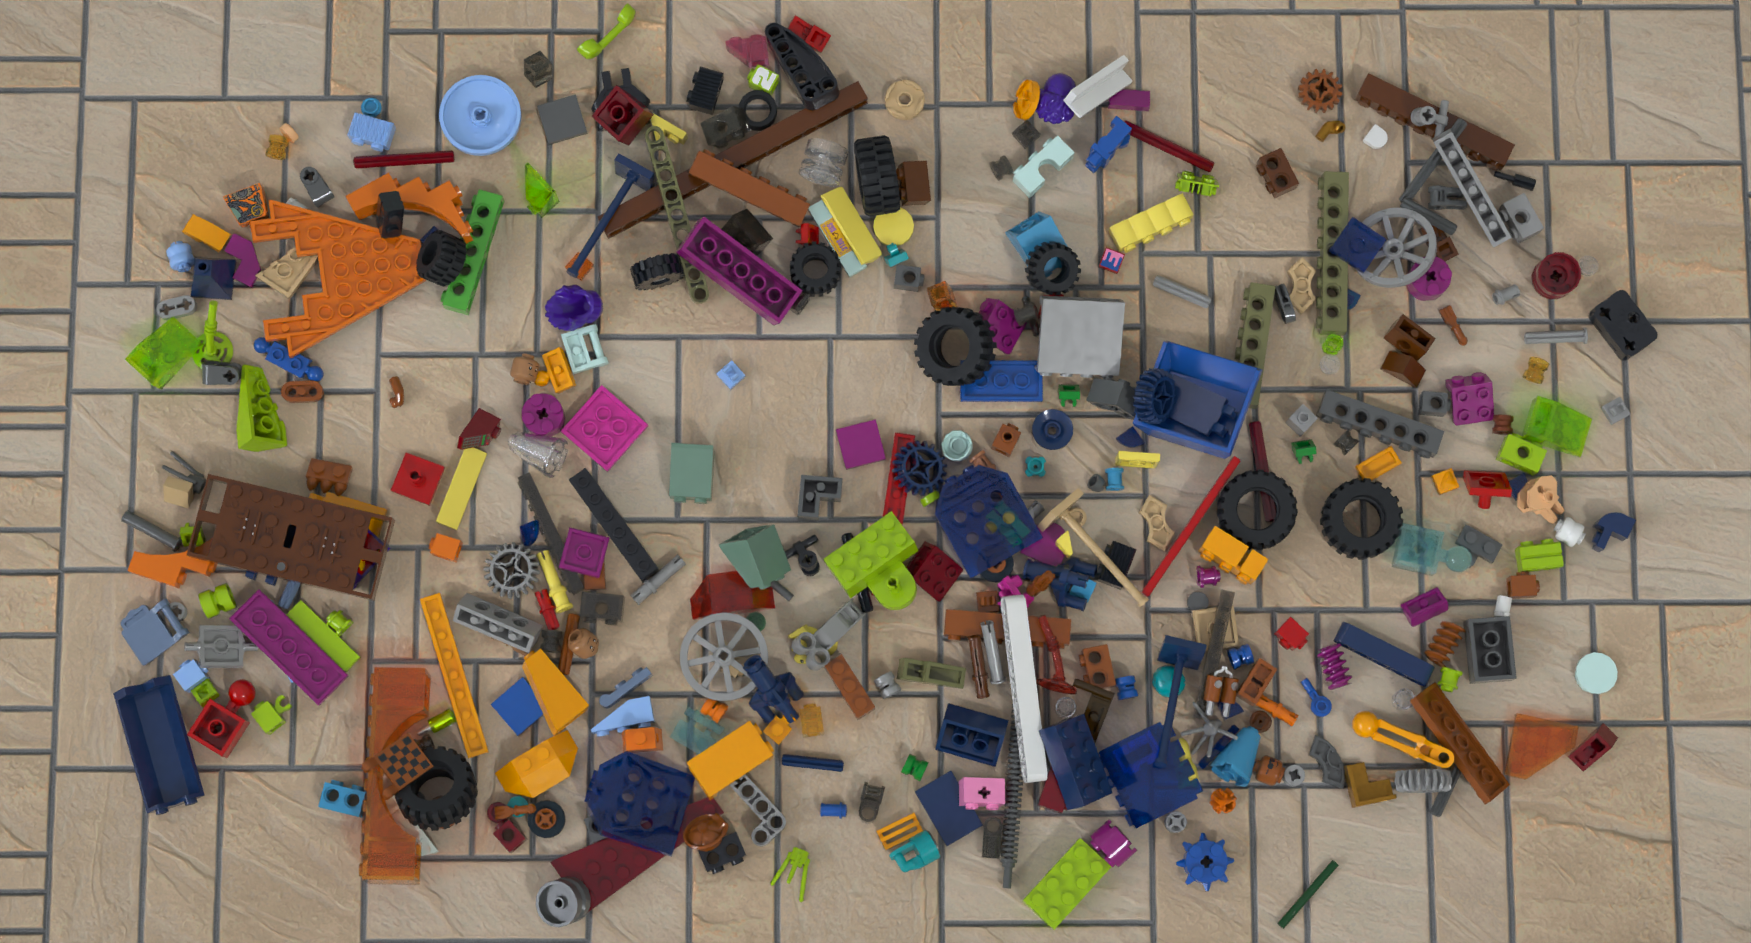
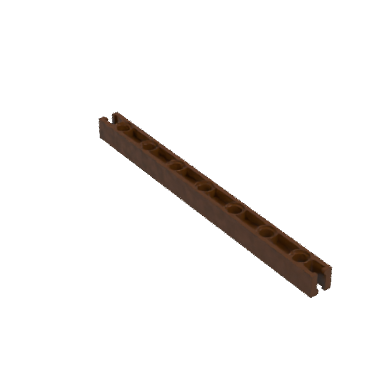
(742, 155)

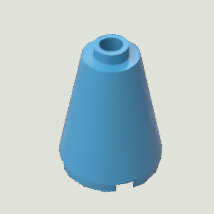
(1238, 757)

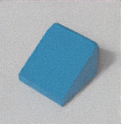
(1083, 592)

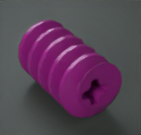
(1334, 666)

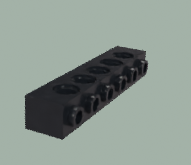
(614, 525)

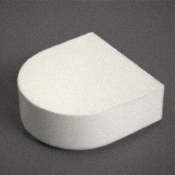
(1376, 137)

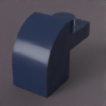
(1614, 525)

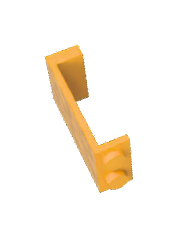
(730, 759)

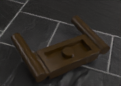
(1096, 707)

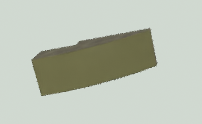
(931, 673)

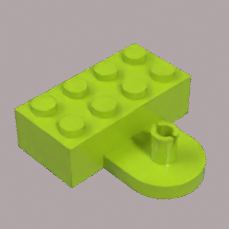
(875, 562)

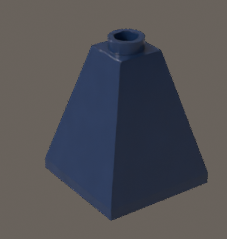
(213, 278)

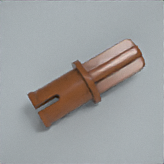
(1040, 583)

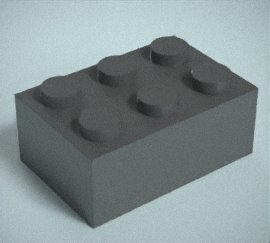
(1490, 650)

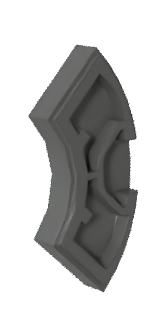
(1329, 760)

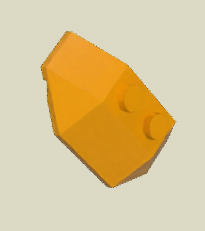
(540, 766)

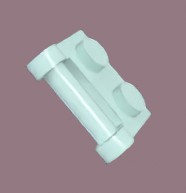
(578, 352)

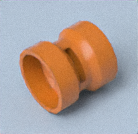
(716, 713)

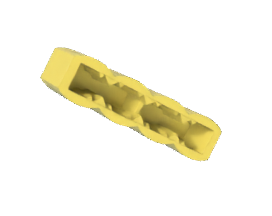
(1154, 221)

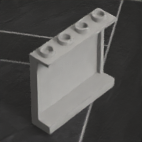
(1080, 336)

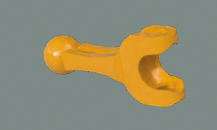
(1367, 724)

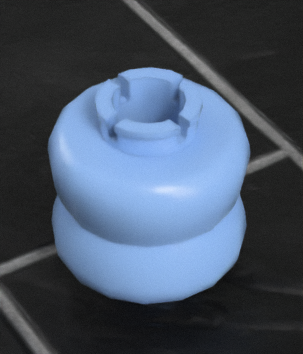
(180, 256)

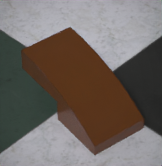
(1445, 246)

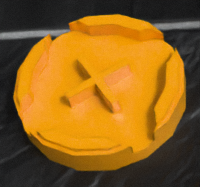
(1028, 99)

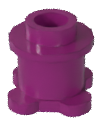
(1207, 576)

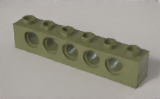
(1264, 295)

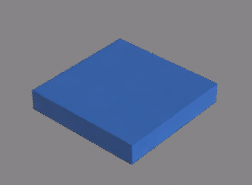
(518, 706)

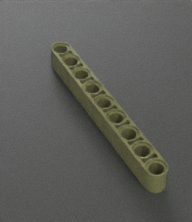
(677, 204)

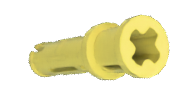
(557, 591)

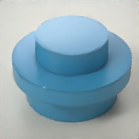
(371, 107)

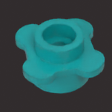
(1040, 466)

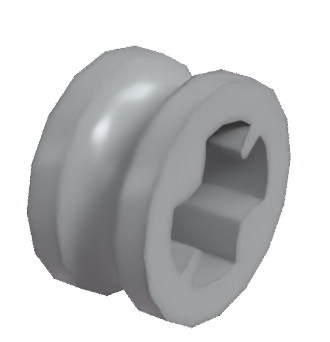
(184, 610)

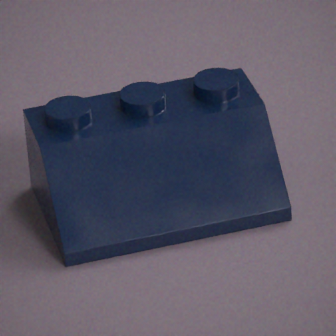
(971, 734)

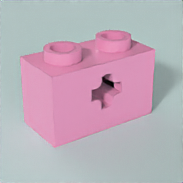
(992, 787)

